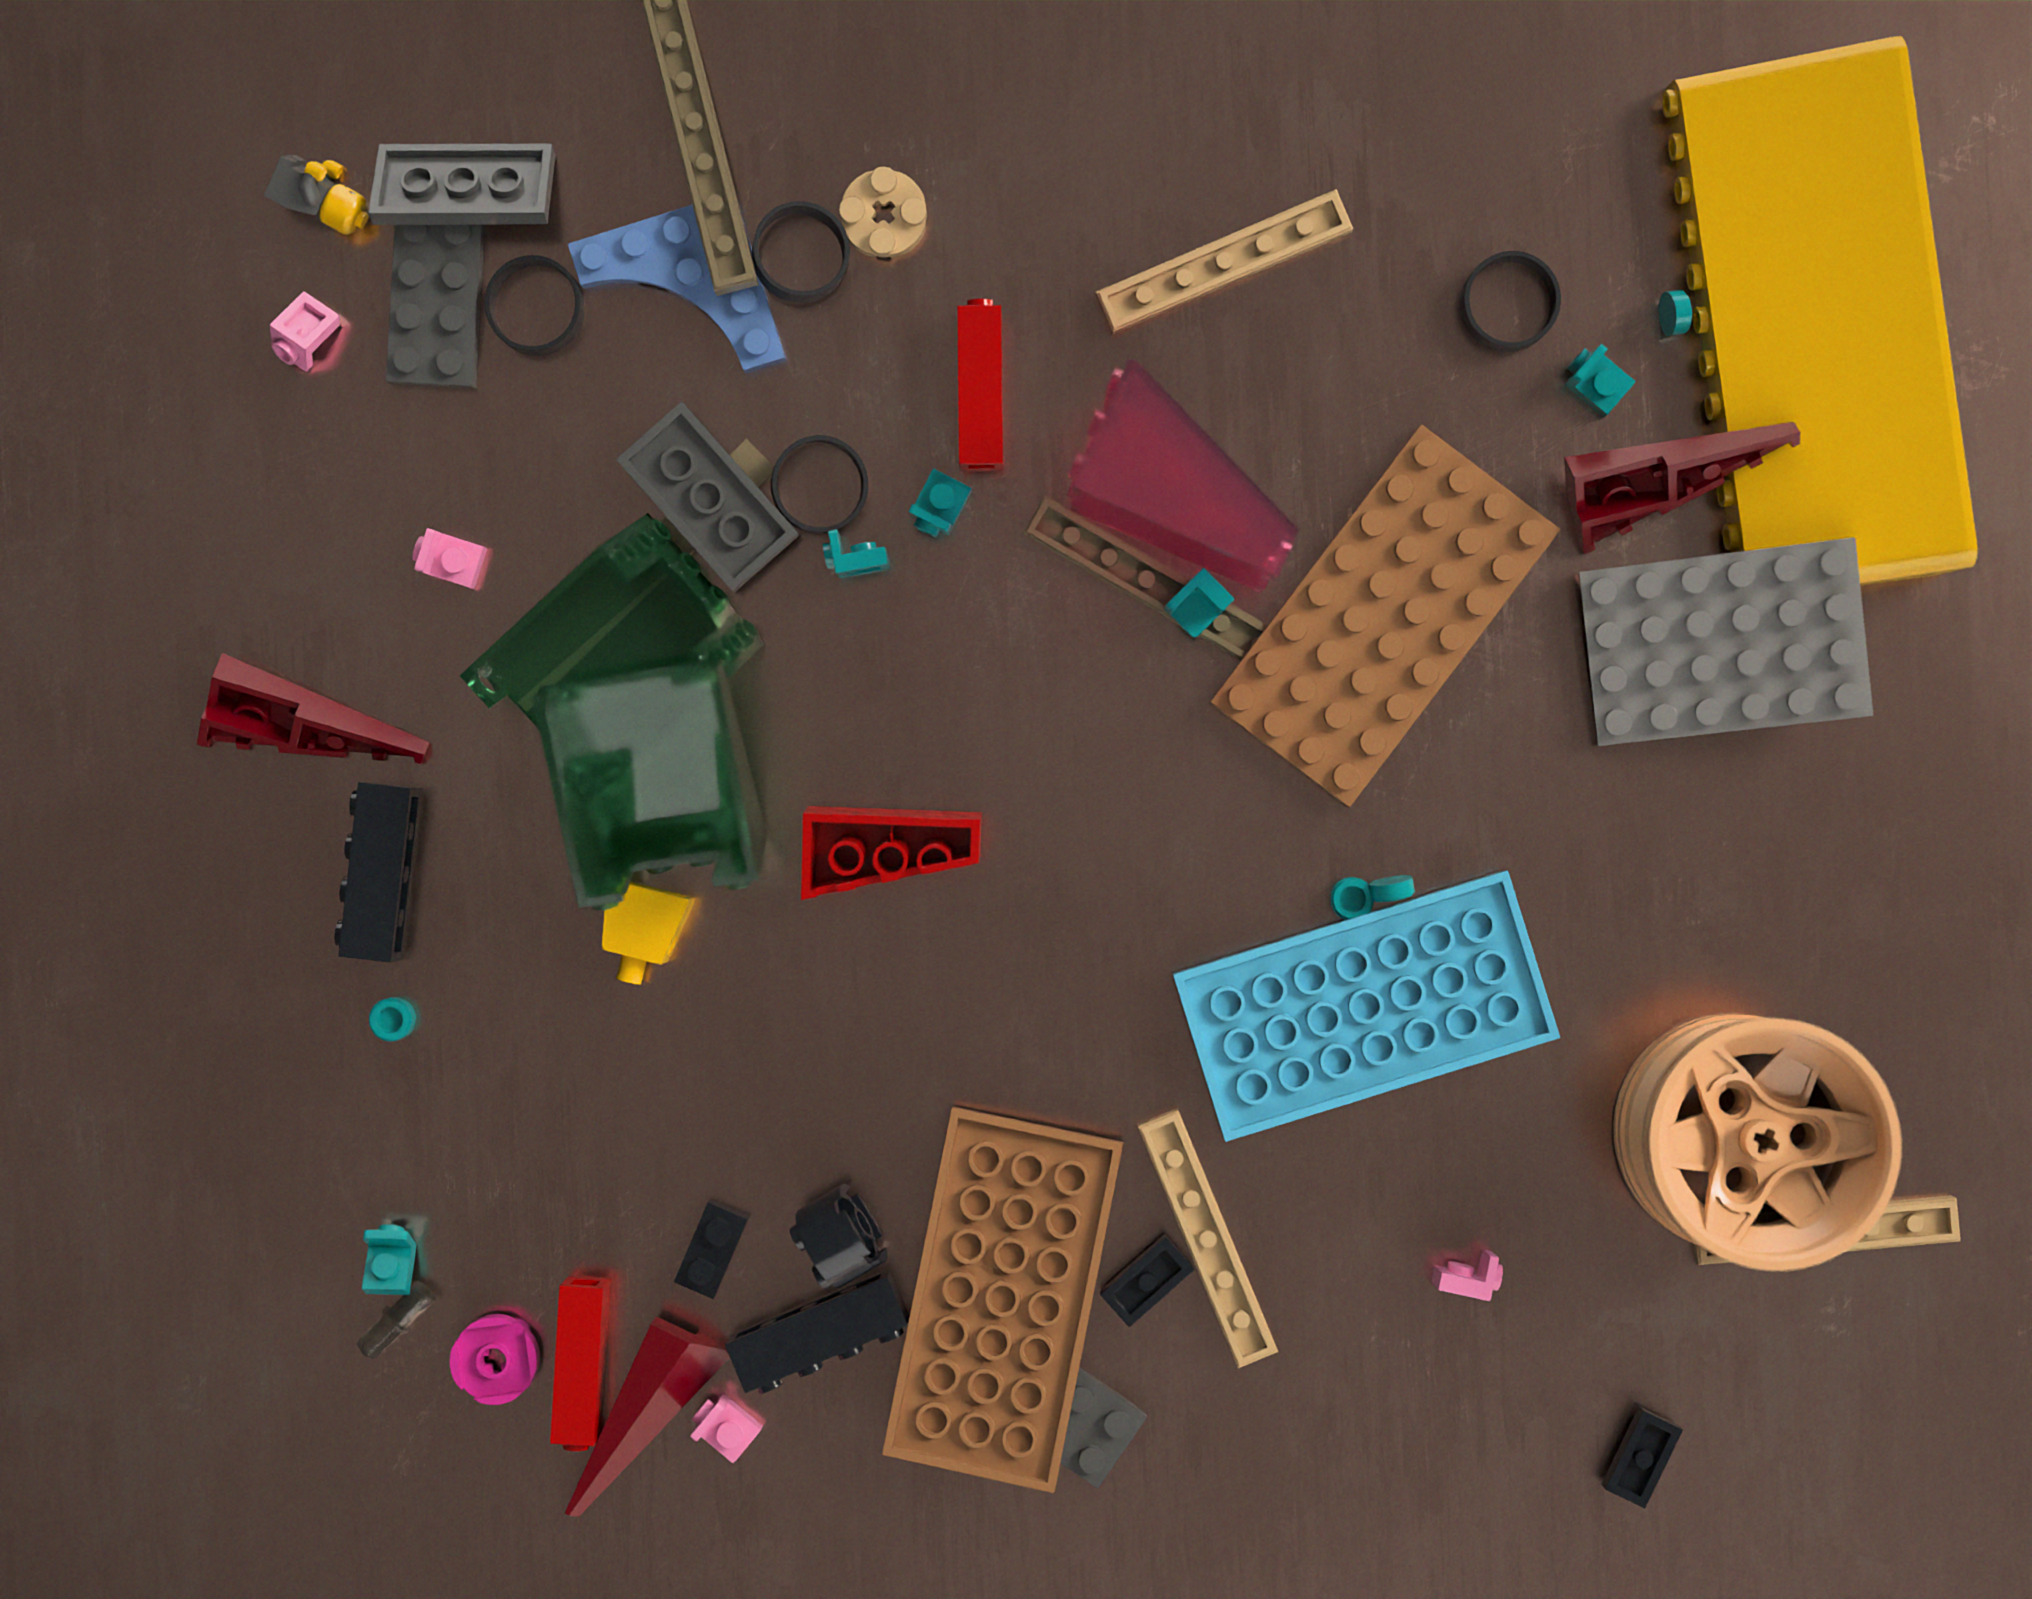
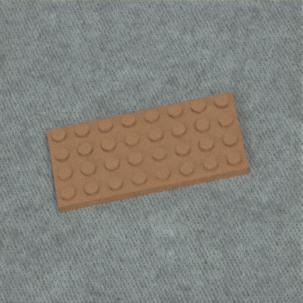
(1385, 616)
(1003, 1299)

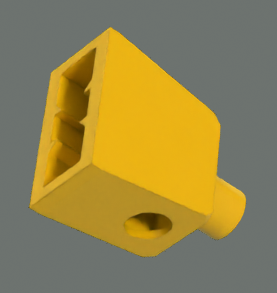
(644, 928)

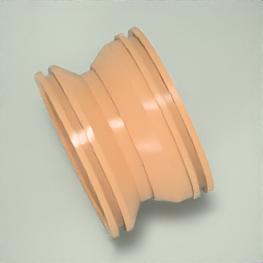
(1754, 1135)

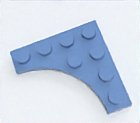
(671, 256)

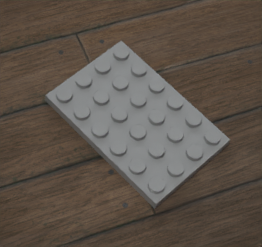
(1726, 642)

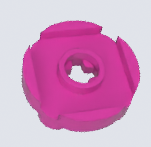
(479, 1378)

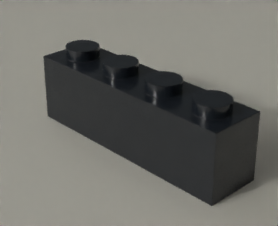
(378, 872)
(817, 1332)

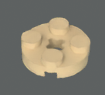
(884, 188)

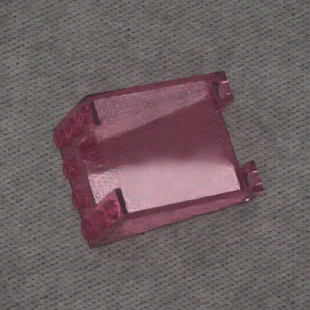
(1174, 486)

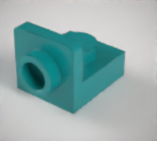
(1598, 380)
(939, 504)
(863, 558)
(388, 1260)

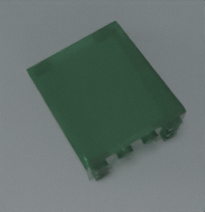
(618, 612)
(650, 778)

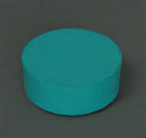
(1675, 312)
(1392, 888)
(1350, 898)
(392, 1019)

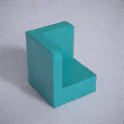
(1199, 603)

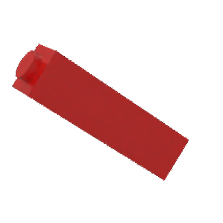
(980, 385)
(580, 1362)

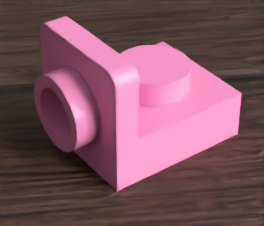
(302, 330)
(449, 558)
(1460, 1280)
(725, 1427)

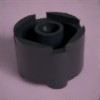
(838, 1237)

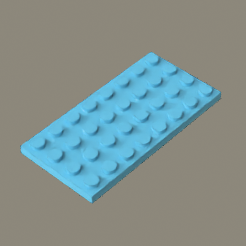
(1366, 1005)

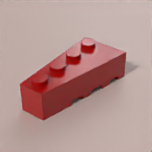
(877, 845)

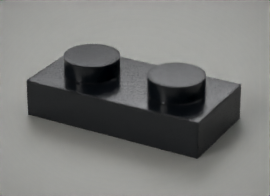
(711, 1249)
(1146, 1280)
(1642, 1457)

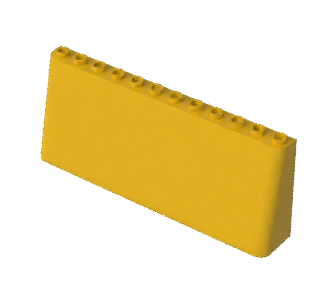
(1824, 306)

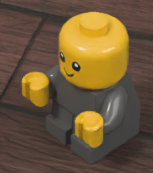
(312, 192)

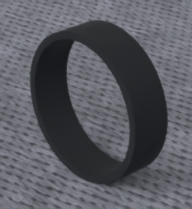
(819, 213)
(1541, 269)
(503, 274)
(855, 458)

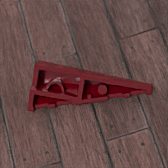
(1630, 483)
(262, 709)
(659, 1384)

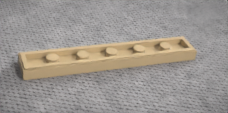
(1224, 261)
(1900, 1225)
(1207, 1238)

